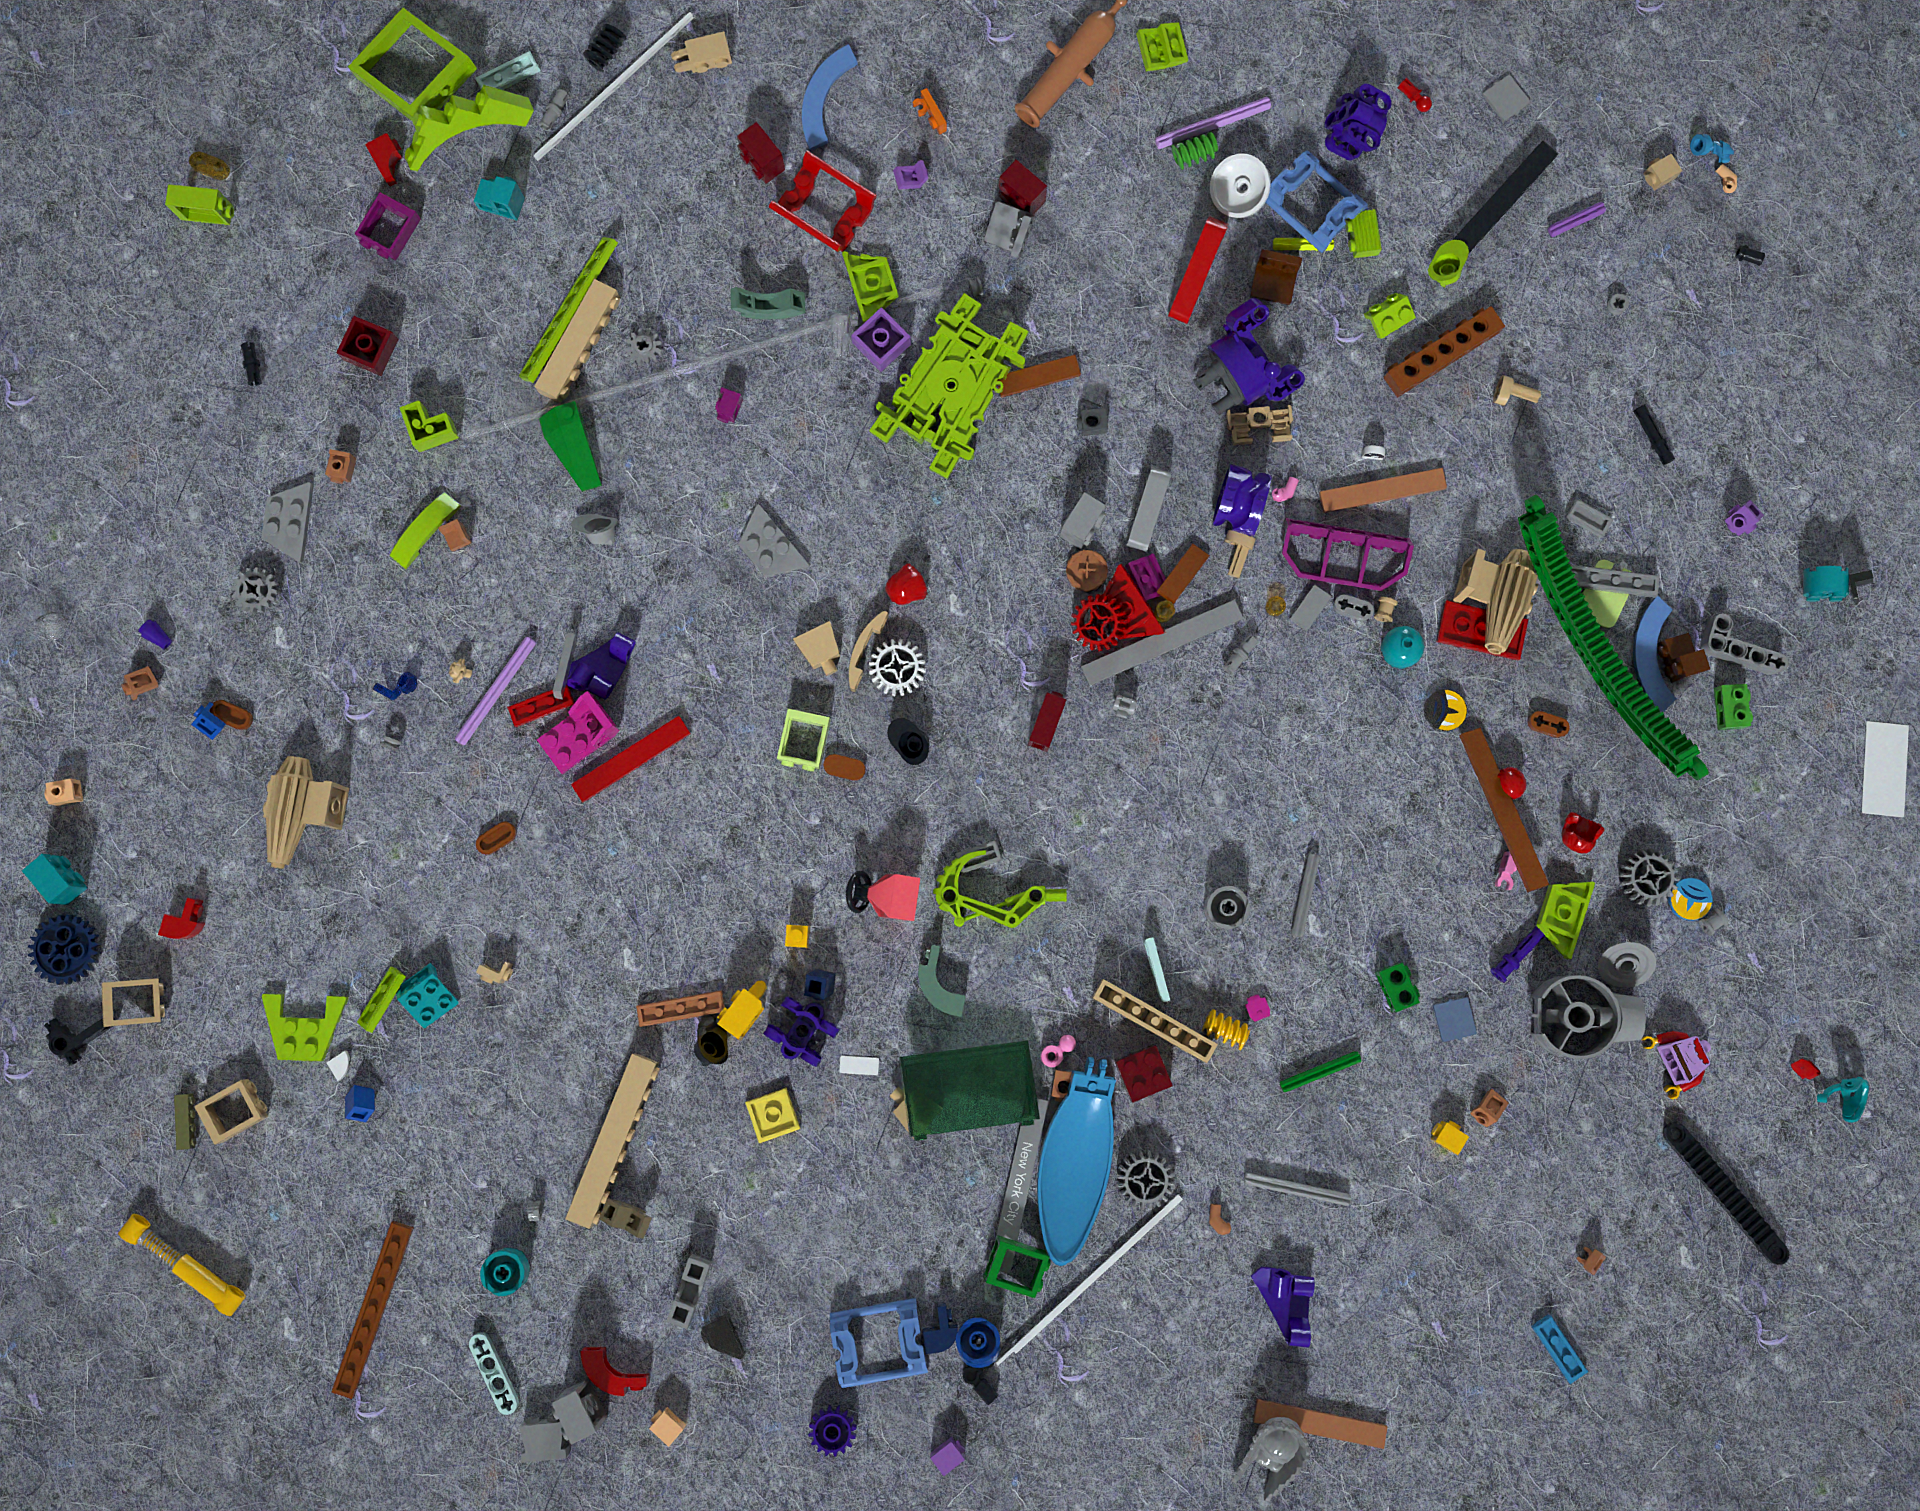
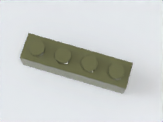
(184, 1121)

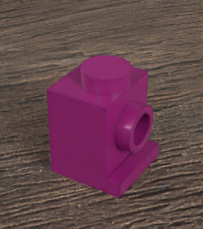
(728, 405)

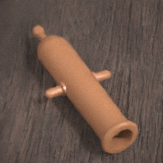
(1069, 64)

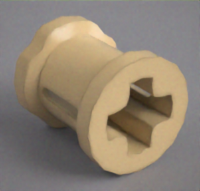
(1385, 609)

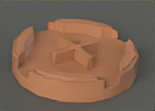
(1086, 570)

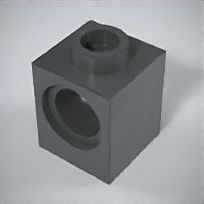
(1099, 415)

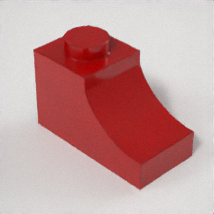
(385, 155)

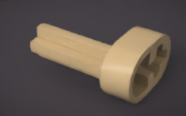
(1507, 387)
(1244, 544)

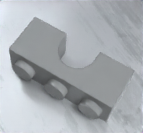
(689, 1291)

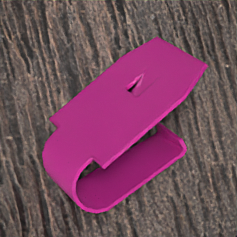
(1257, 1008)

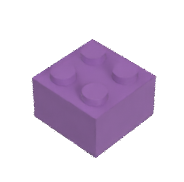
(881, 339)

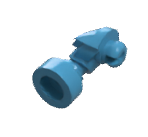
(1702, 144)

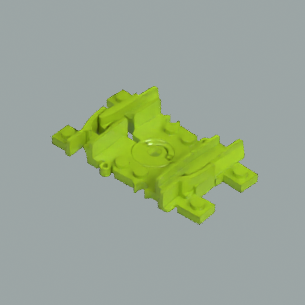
(975, 374)

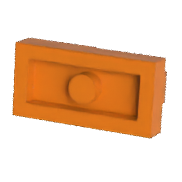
(936, 118)

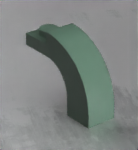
(768, 306)
(939, 997)

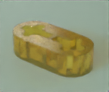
(211, 162)

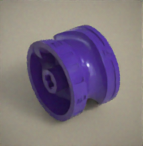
(1242, 499)

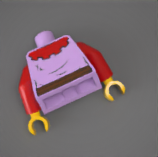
(1683, 1057)

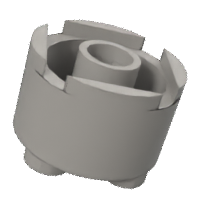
(1236, 900)

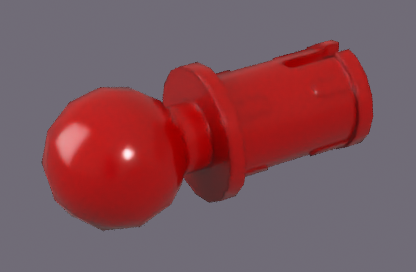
(1423, 103)

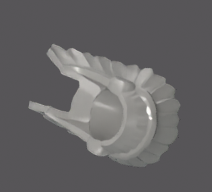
(1281, 1448)

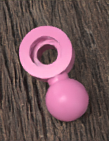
(1066, 1044)

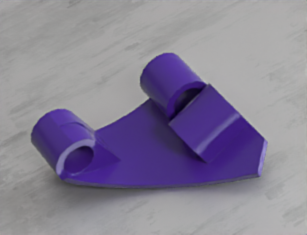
(601, 668)

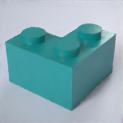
(500, 197)

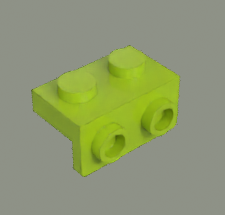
(1390, 314)

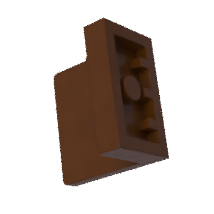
(1275, 277)

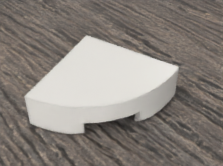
(339, 1065)

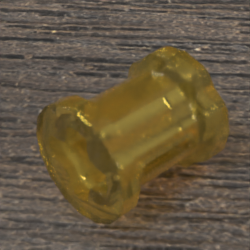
(1170, 612)

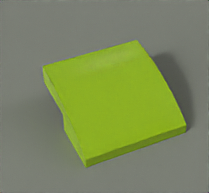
(1162, 46)

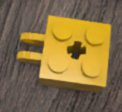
(743, 1010)

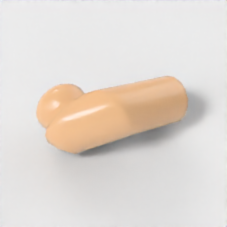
(1729, 178)

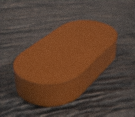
(232, 714)
(844, 767)
(496, 838)

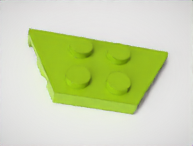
(870, 282)
(1564, 914)

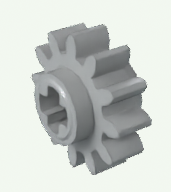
(647, 353)

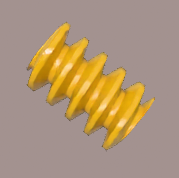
(1226, 1028)

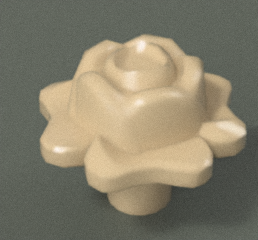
(458, 671)

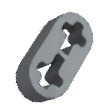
(1352, 612)

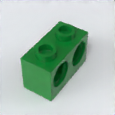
(1392, 990)

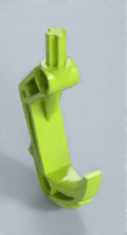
(1011, 918)

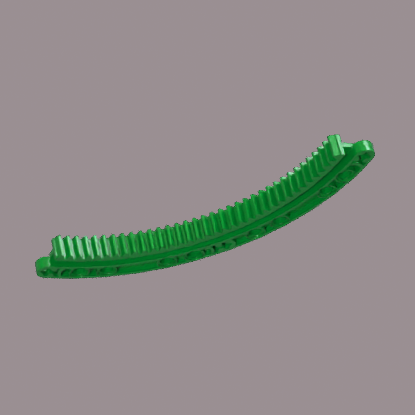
(1587, 638)

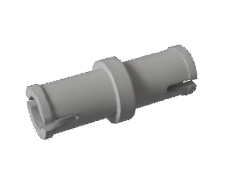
(553, 110)
(1240, 654)

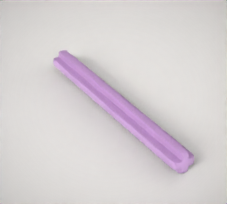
(1213, 123)
(495, 691)

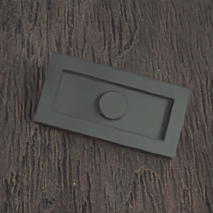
(1857, 580)

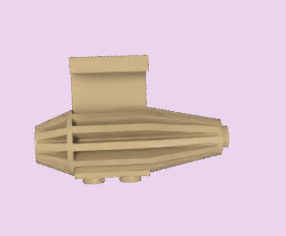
(1504, 589)
(297, 801)

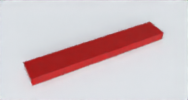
(630, 759)

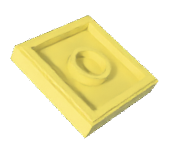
(772, 1115)

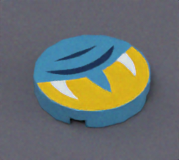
(1691, 899)

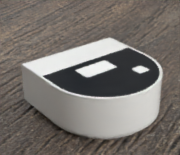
(1373, 452)

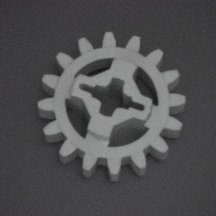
(245, 592)

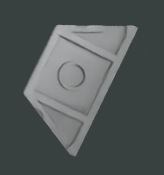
(288, 519)
(769, 547)

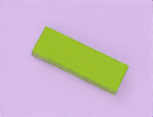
(381, 999)

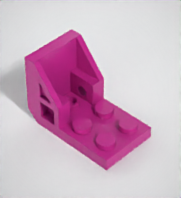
(579, 733)

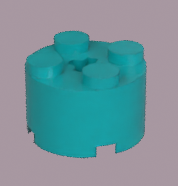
(1826, 583)
(501, 1283)

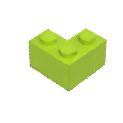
(427, 431)

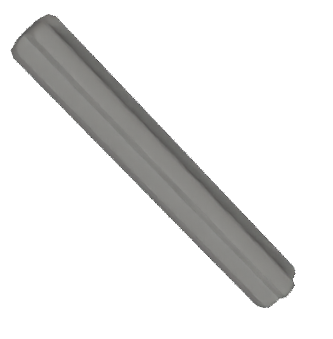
(1305, 895)

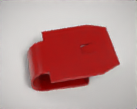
(1809, 1071)

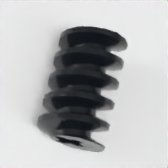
(603, 45)

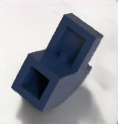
(941, 1337)

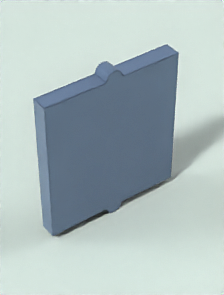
(1454, 1019)

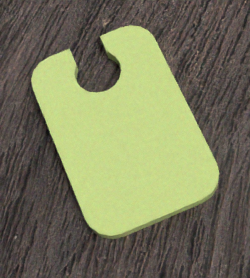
(1605, 605)

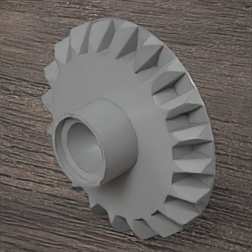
(1626, 964)

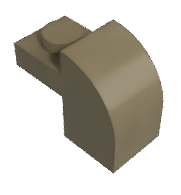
(626, 1217)

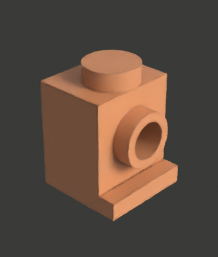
(346, 469)

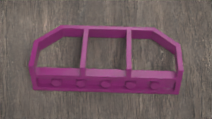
(1356, 538)

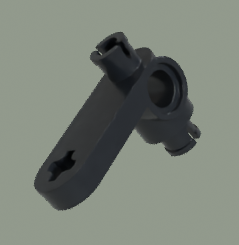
(74, 1042)

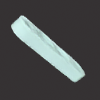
(490, 1374)

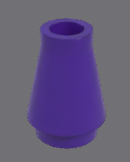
(154, 633)

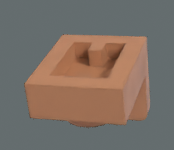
(139, 682)
(1489, 1108)

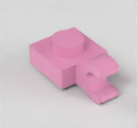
(1506, 868)

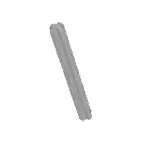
(1297, 1189)

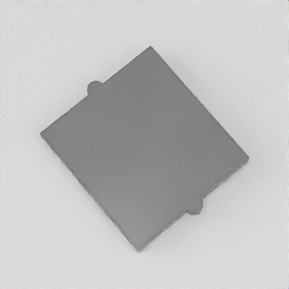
(1506, 98)

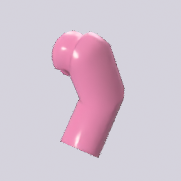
(1287, 492)

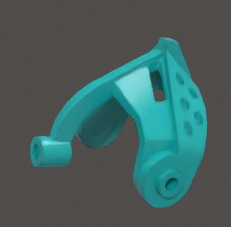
(1852, 1105)

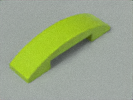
(423, 528)

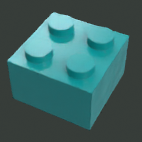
(55, 879)

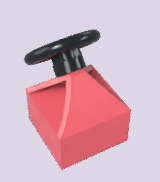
(891, 896)

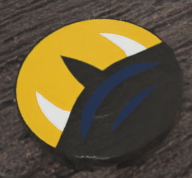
(1445, 710)

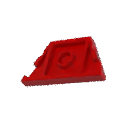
(1139, 614)

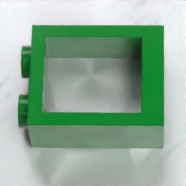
(996, 1258)

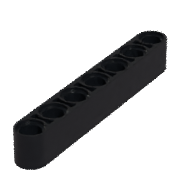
(1507, 195)

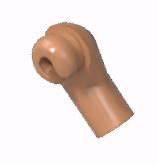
(1216, 1221)

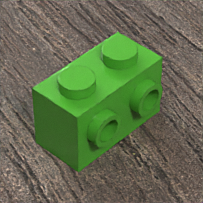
(1732, 706)

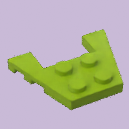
(302, 1037)

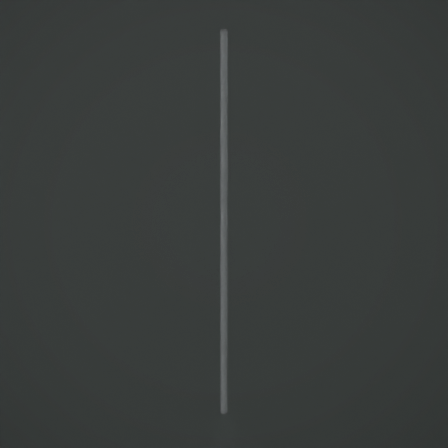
(690, 366)

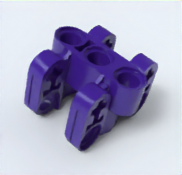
(1356, 120)
(792, 1037)

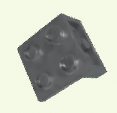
(1009, 228)

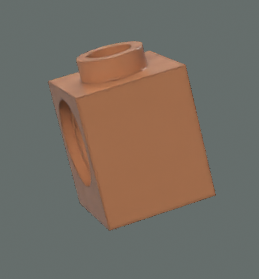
(1059, 1075)

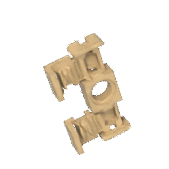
(1241, 426)

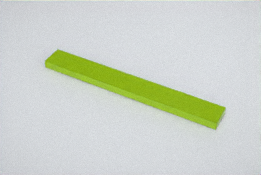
(567, 309)

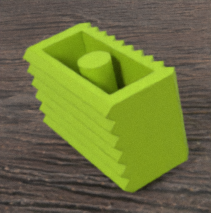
(1364, 234)

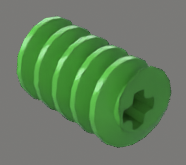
(1194, 150)

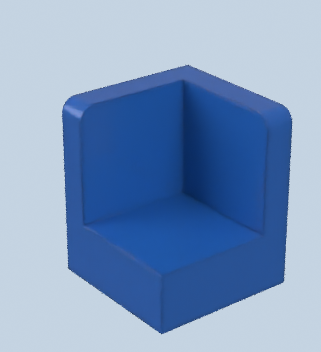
(359, 1103)

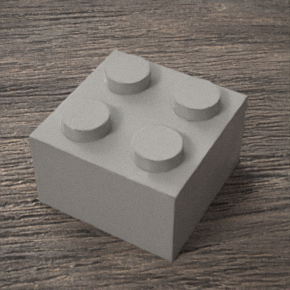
(1083, 520)

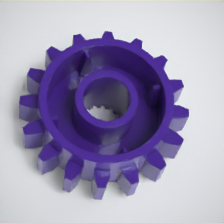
(828, 1442)

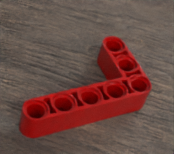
(1198, 269)

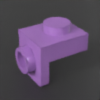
(911, 176)

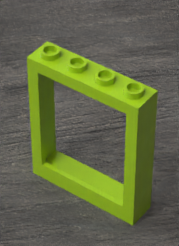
(442, 86)

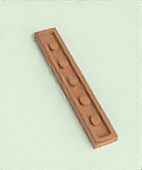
(1382, 490)
(1324, 1423)

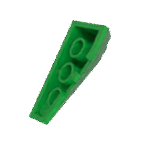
(568, 438)

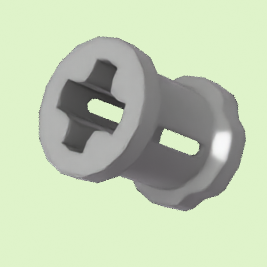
(1713, 922)

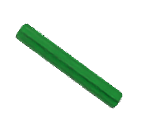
(1320, 1071)

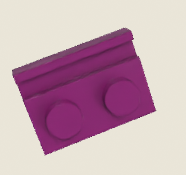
(1146, 576)

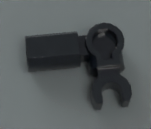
(981, 1386)

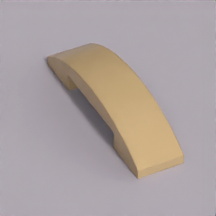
(875, 626)

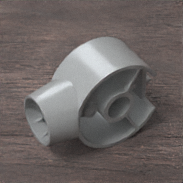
(1620, 1017)

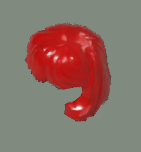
(906, 586)
(1580, 833)

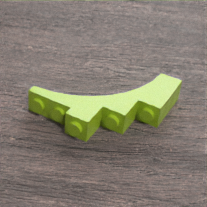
(462, 114)

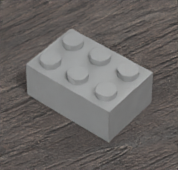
(578, 1411)

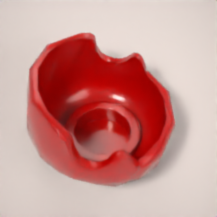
(1512, 782)

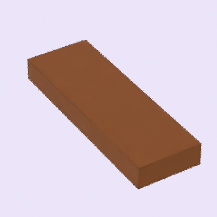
(1183, 573)

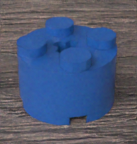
(966, 1338)

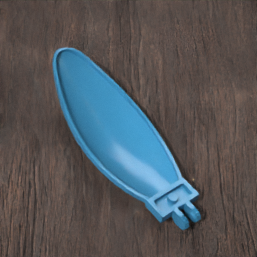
(1076, 1163)

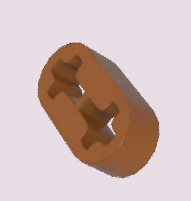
(1549, 719)

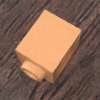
(667, 1426)

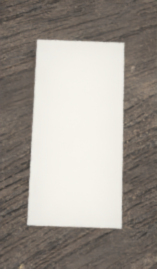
(1885, 769)

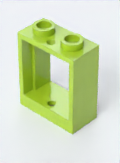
(199, 204)

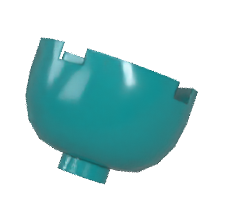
(1402, 647)

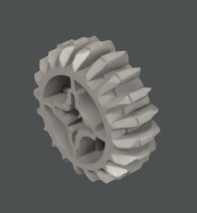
(1644, 857)
(1146, 1169)

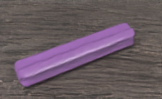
(1576, 219)

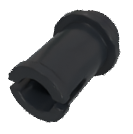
(1750, 255)

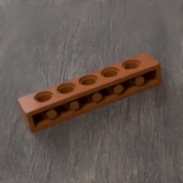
(1485, 319)

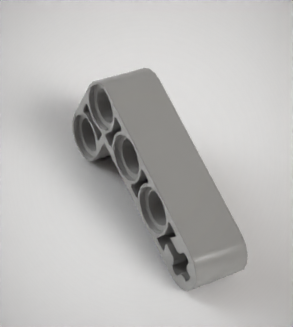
(1149, 508)
(1744, 649)

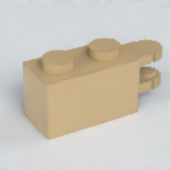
(703, 54)

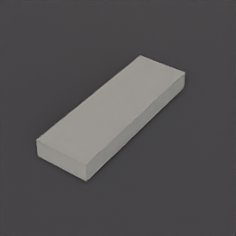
(564, 665)

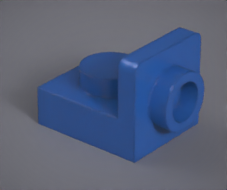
(207, 722)

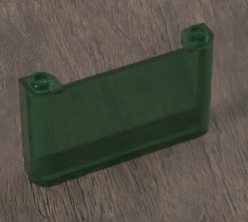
(969, 1089)

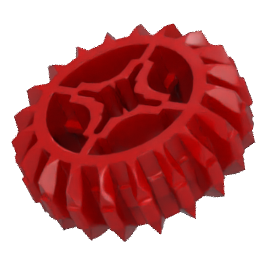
(1102, 631)

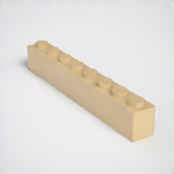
(612, 1141)

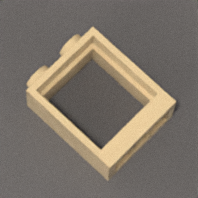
(107, 1004)
(213, 1123)

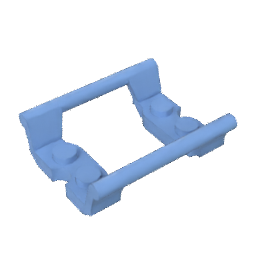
(1335, 219)
(845, 1342)

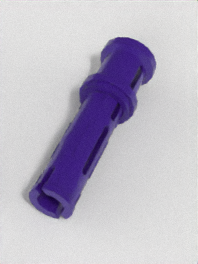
(1511, 961)

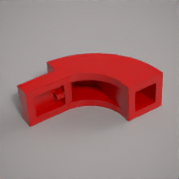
(606, 1377)

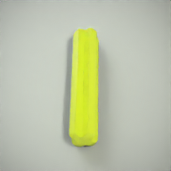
(1295, 244)

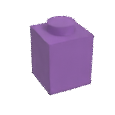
(948, 1455)

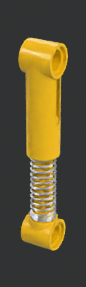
(224, 1296)

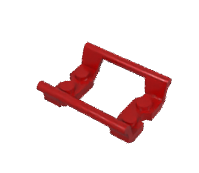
(805, 184)

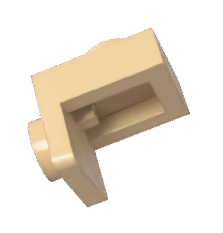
(489, 974)

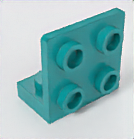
(426, 996)

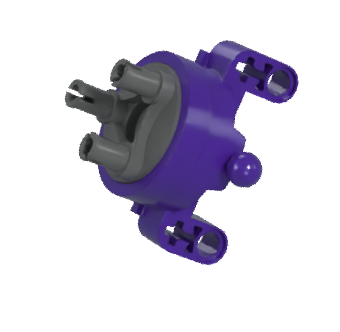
(1244, 365)

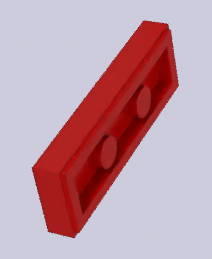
(539, 706)

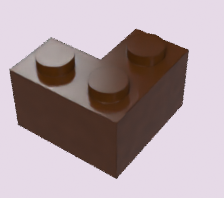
(1681, 659)

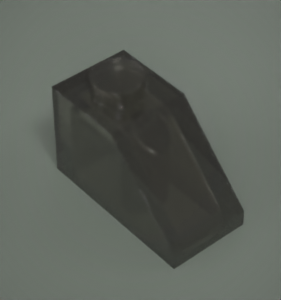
(722, 1336)

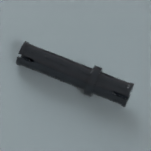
(1657, 440)

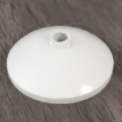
(1228, 182)

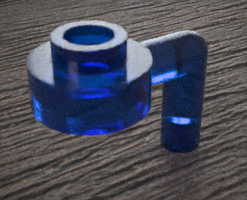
(406, 684)

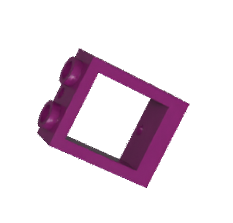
(372, 217)

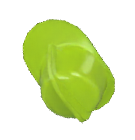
(1448, 262)

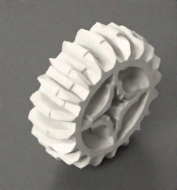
(894, 649)

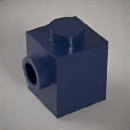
(819, 984)

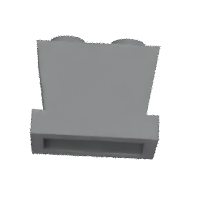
(543, 1440)

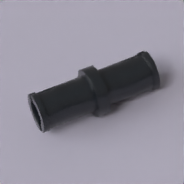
(251, 363)

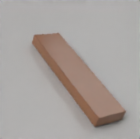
(680, 1008)

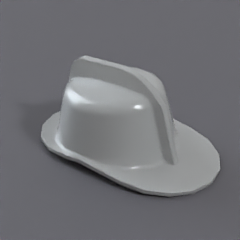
(596, 527)

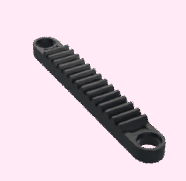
(1726, 1193)

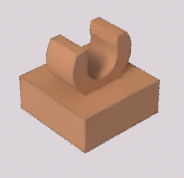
(1593, 1262)

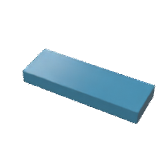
(1559, 1349)

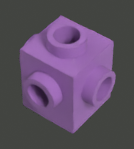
(1743, 518)

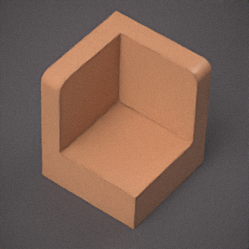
(455, 535)

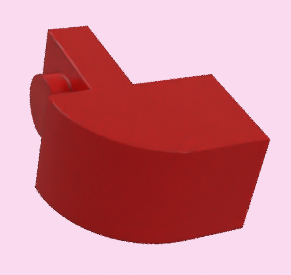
(186, 925)

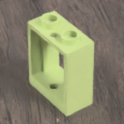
(809, 718)

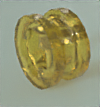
(1282, 606)

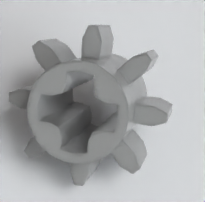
(1124, 704)

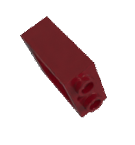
(1047, 721)

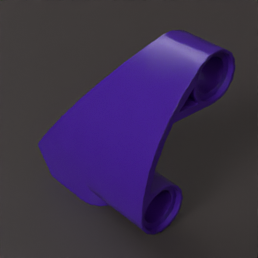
(1289, 1302)

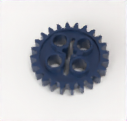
(74, 964)

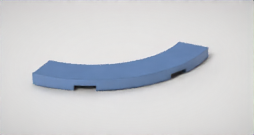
(817, 92)
(1646, 653)

